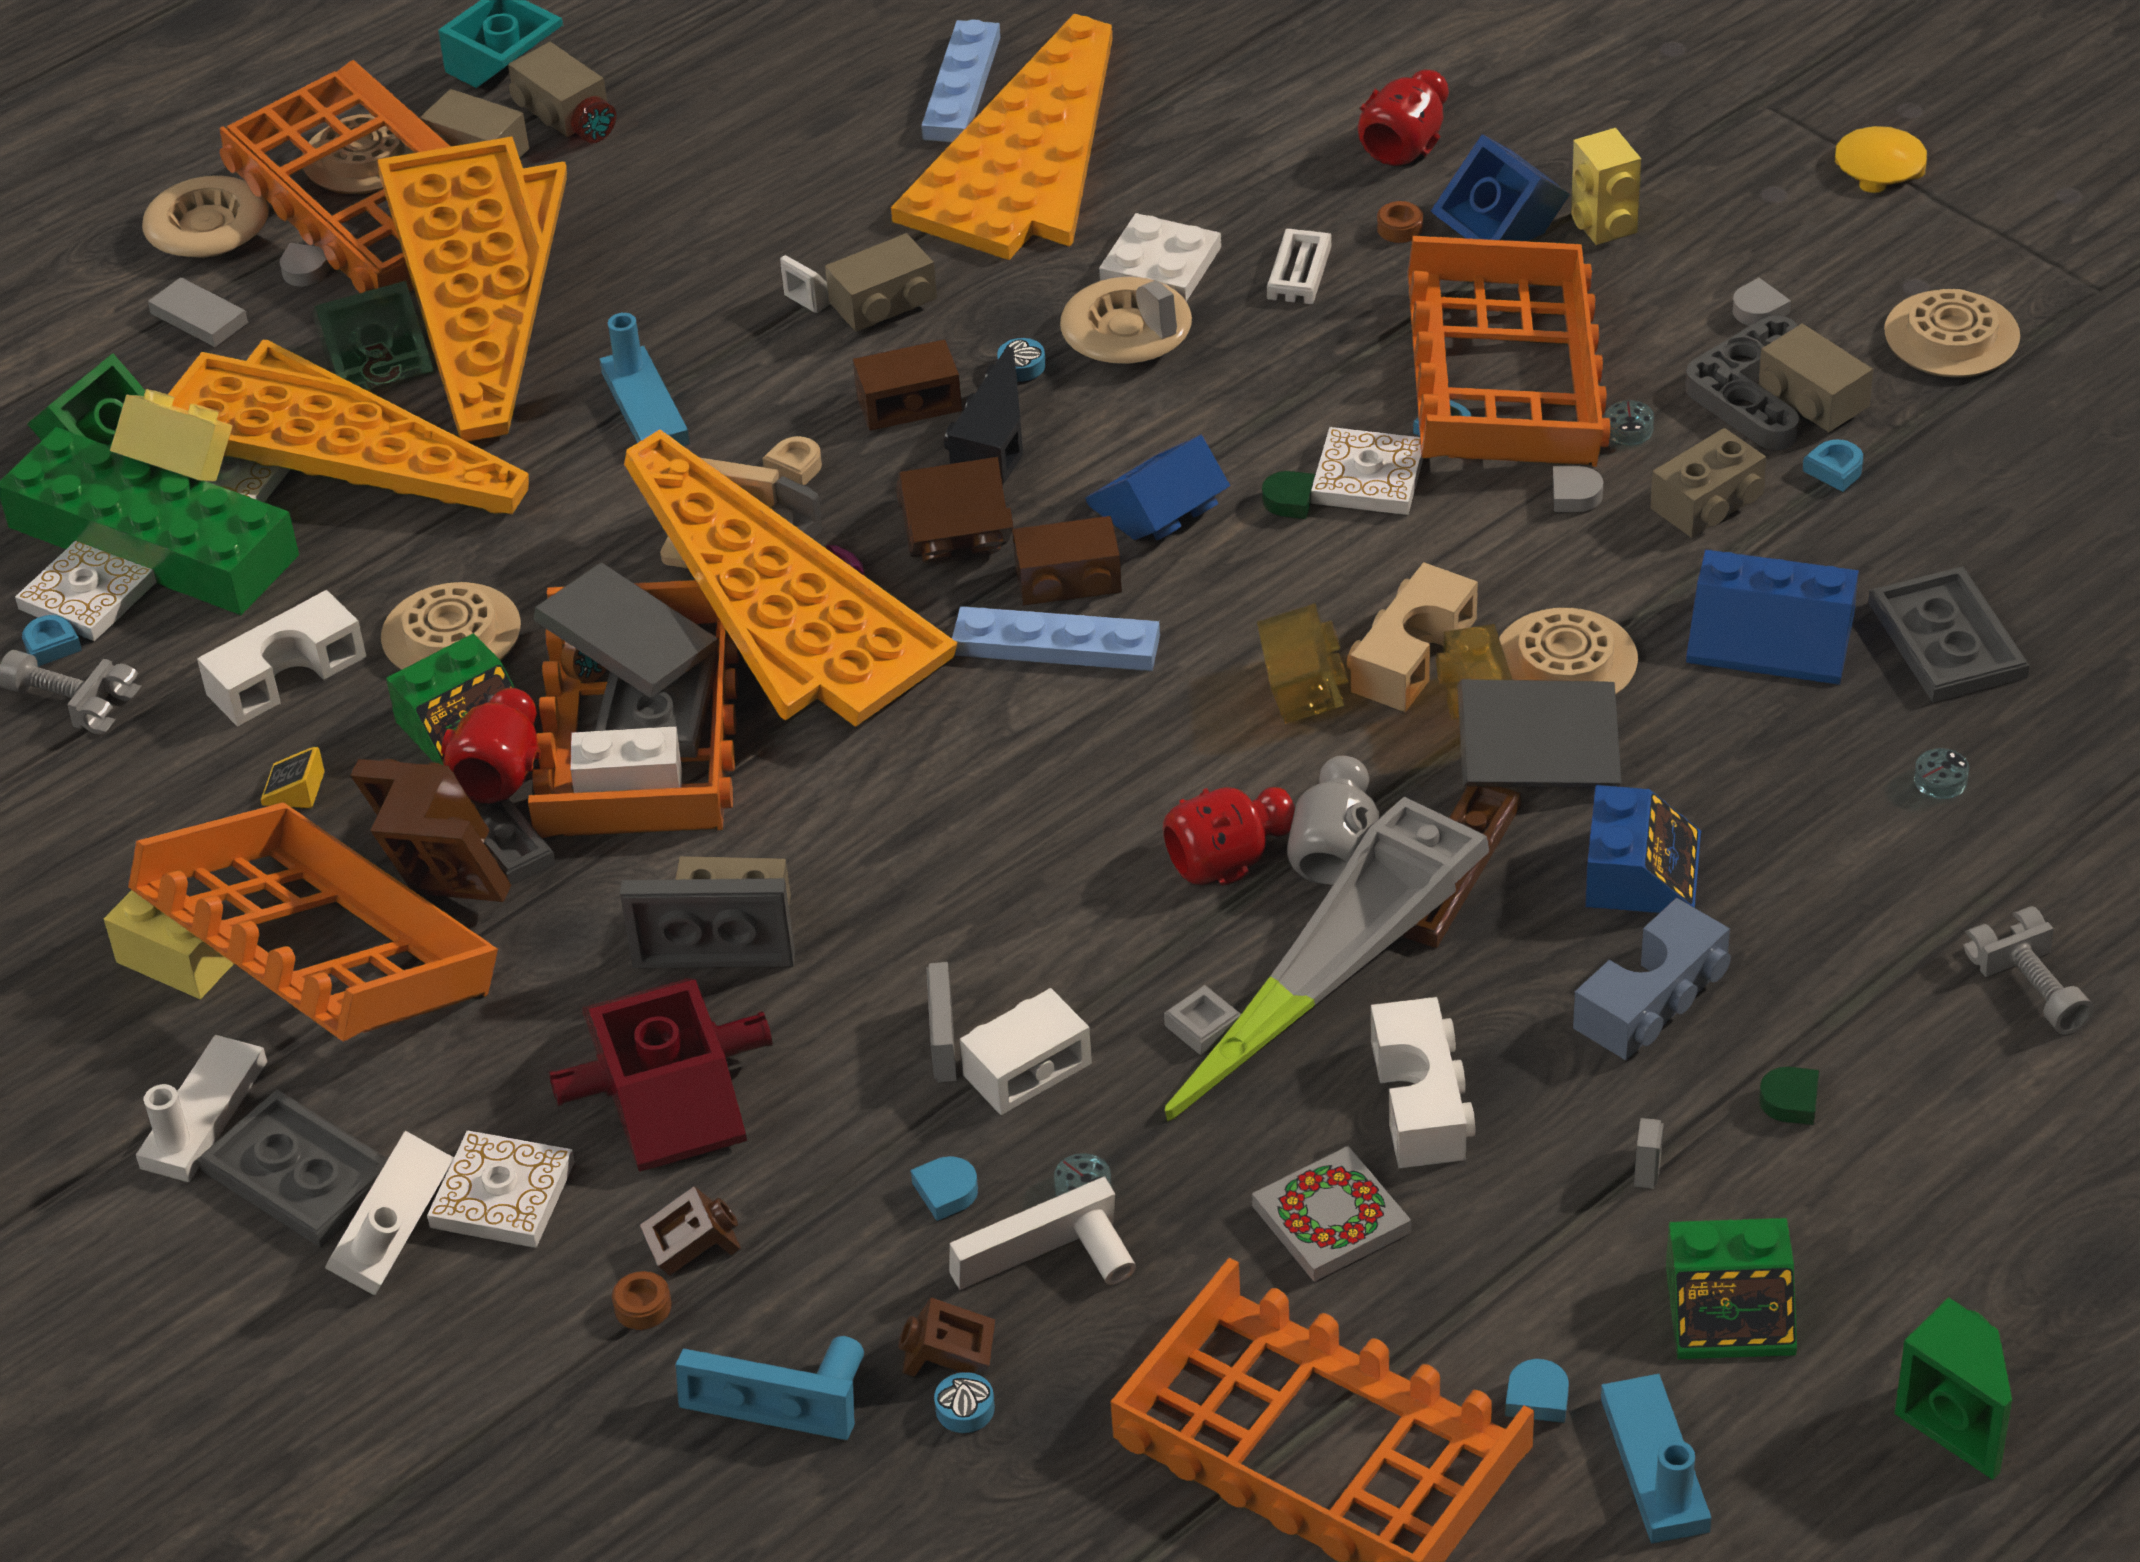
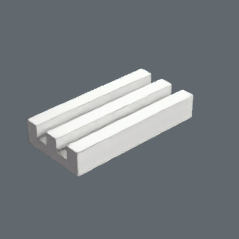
(1295, 286)

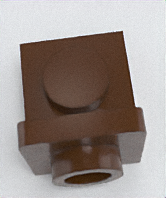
(688, 1229)
(947, 1338)

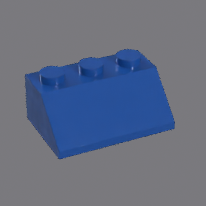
(1772, 616)

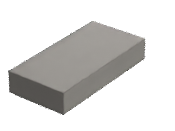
(198, 312)
(941, 1022)

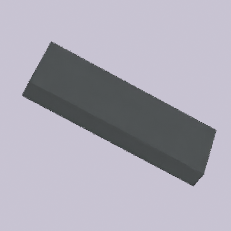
(514, 841)

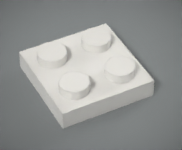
(1162, 252)

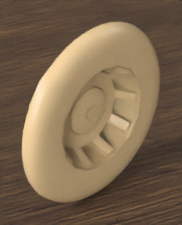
(355, 165)
(204, 217)
(1108, 326)
(1952, 333)
(446, 615)
(1565, 644)

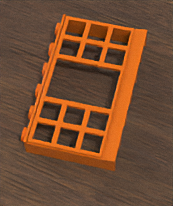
(287, 118)
(1523, 265)
(694, 806)
(455, 958)
(1364, 1374)

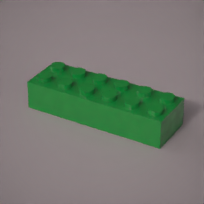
(180, 527)

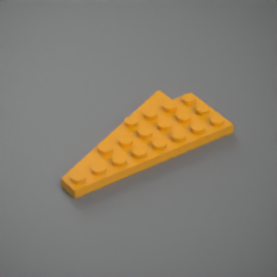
(1023, 156)
(477, 258)
(323, 425)
(785, 600)

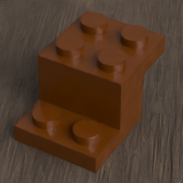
(954, 509)
(430, 829)

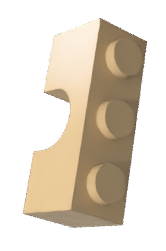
(1395, 654)

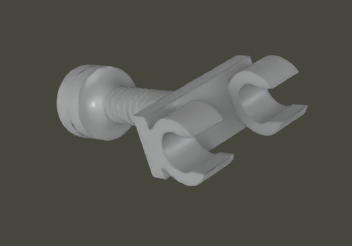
(87, 707)
(2065, 1007)

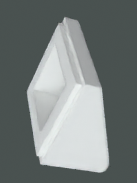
(804, 285)

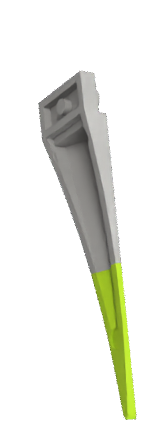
(1388, 886)

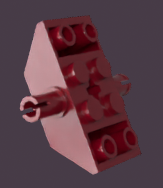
(665, 1071)

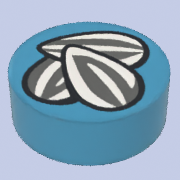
(1028, 357)
(964, 1402)

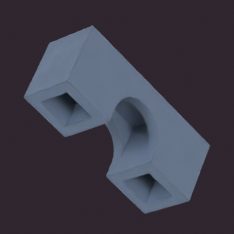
(1629, 1007)

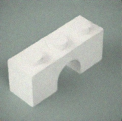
(310, 635)
(1415, 1047)

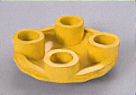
(1881, 157)

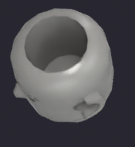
(1331, 820)

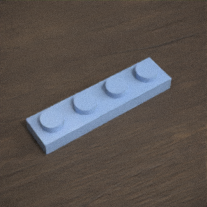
(961, 80)
(1056, 638)

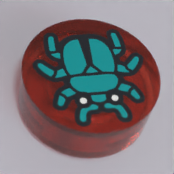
(593, 119)

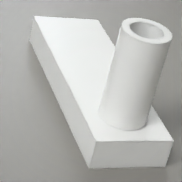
(195, 1115)
(389, 1213)
(1073, 1215)

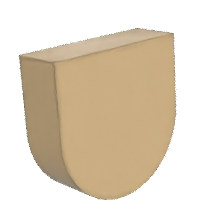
(795, 459)

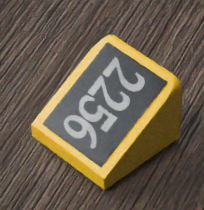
(295, 780)

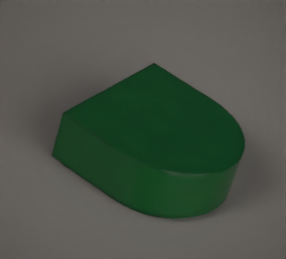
(1288, 493)
(1790, 1094)

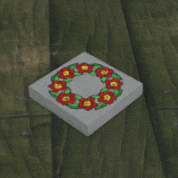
(1331, 1213)

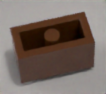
(907, 384)
(1067, 560)

